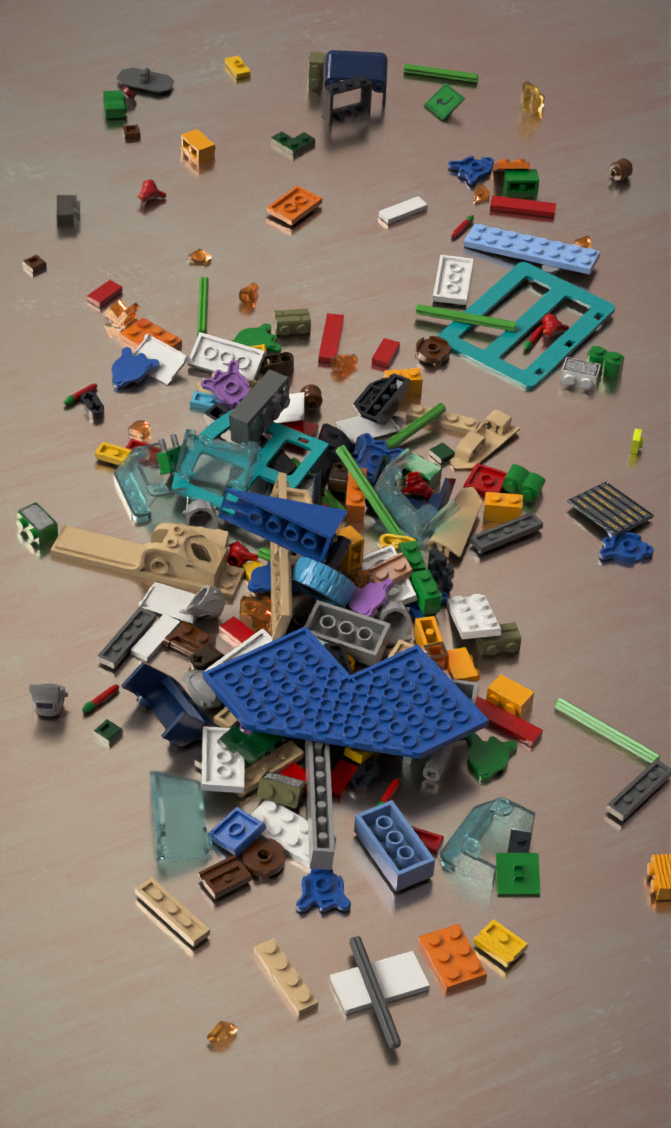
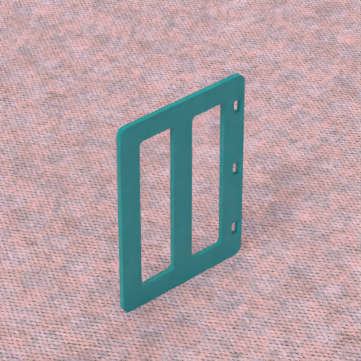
(556, 353)

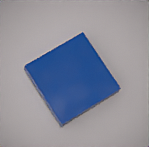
(237, 831)

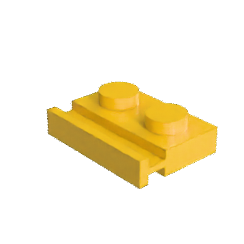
(500, 943)

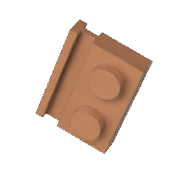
(393, 568)

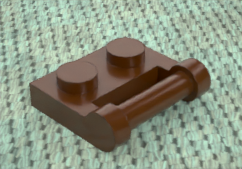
(188, 639)

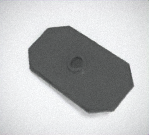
(145, 79)

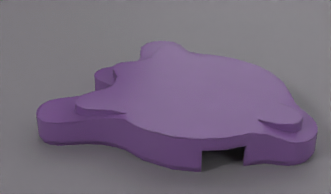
(229, 385)
(370, 597)

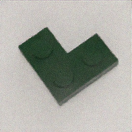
(292, 145)

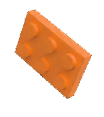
(294, 205)
(135, 334)
(452, 957)

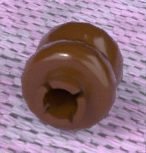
(621, 169)
(313, 397)

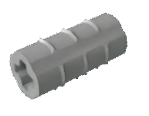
(436, 763)

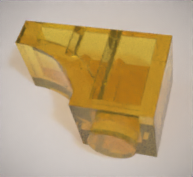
(531, 99)

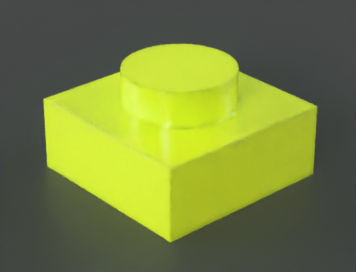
(637, 441)

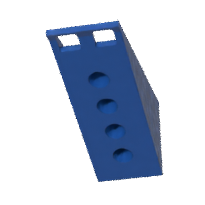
(288, 523)

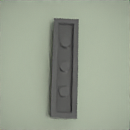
(506, 532)
(126, 637)
(639, 790)

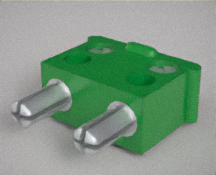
(168, 457)

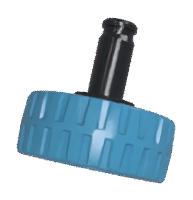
(324, 580)

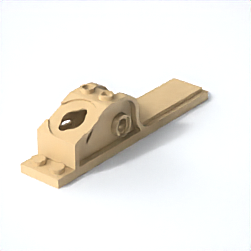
(169, 544)
(282, 564)

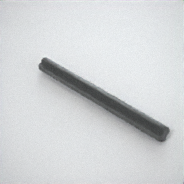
(375, 993)

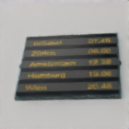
(610, 508)

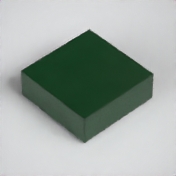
(441, 452)
(108, 732)

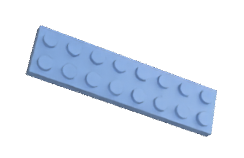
(532, 248)

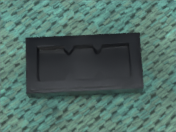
(338, 652)

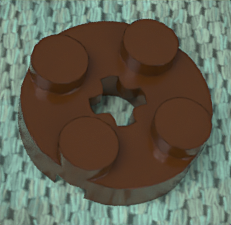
(425, 351)
(264, 867)

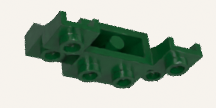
(252, 745)

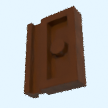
(224, 876)

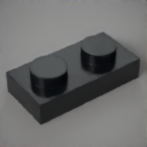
(519, 842)

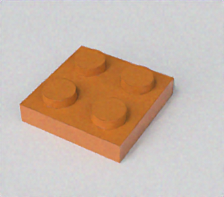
(503, 164)

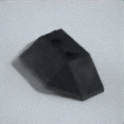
(382, 398)
(335, 439)

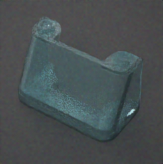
(218, 461)
(178, 816)

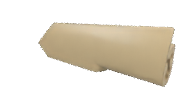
(483, 441)
(455, 531)

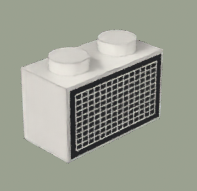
(580, 373)

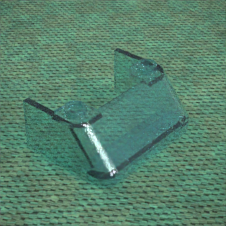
(144, 499)
(416, 523)
(463, 849)

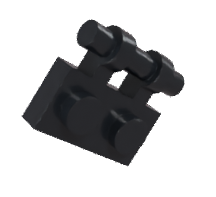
(441, 571)

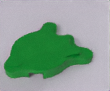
(259, 336)
(489, 755)

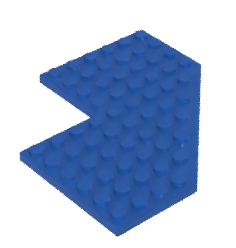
(305, 694)

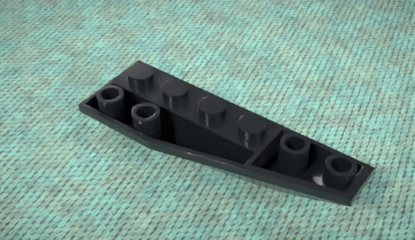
(285, 464)

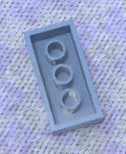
(394, 845)

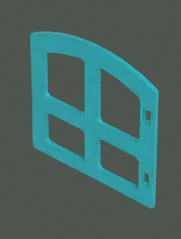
(280, 436)

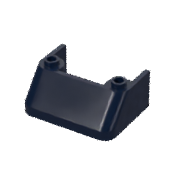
(351, 64)
(437, 500)
(170, 702)

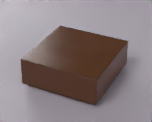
(131, 132)
(34, 264)

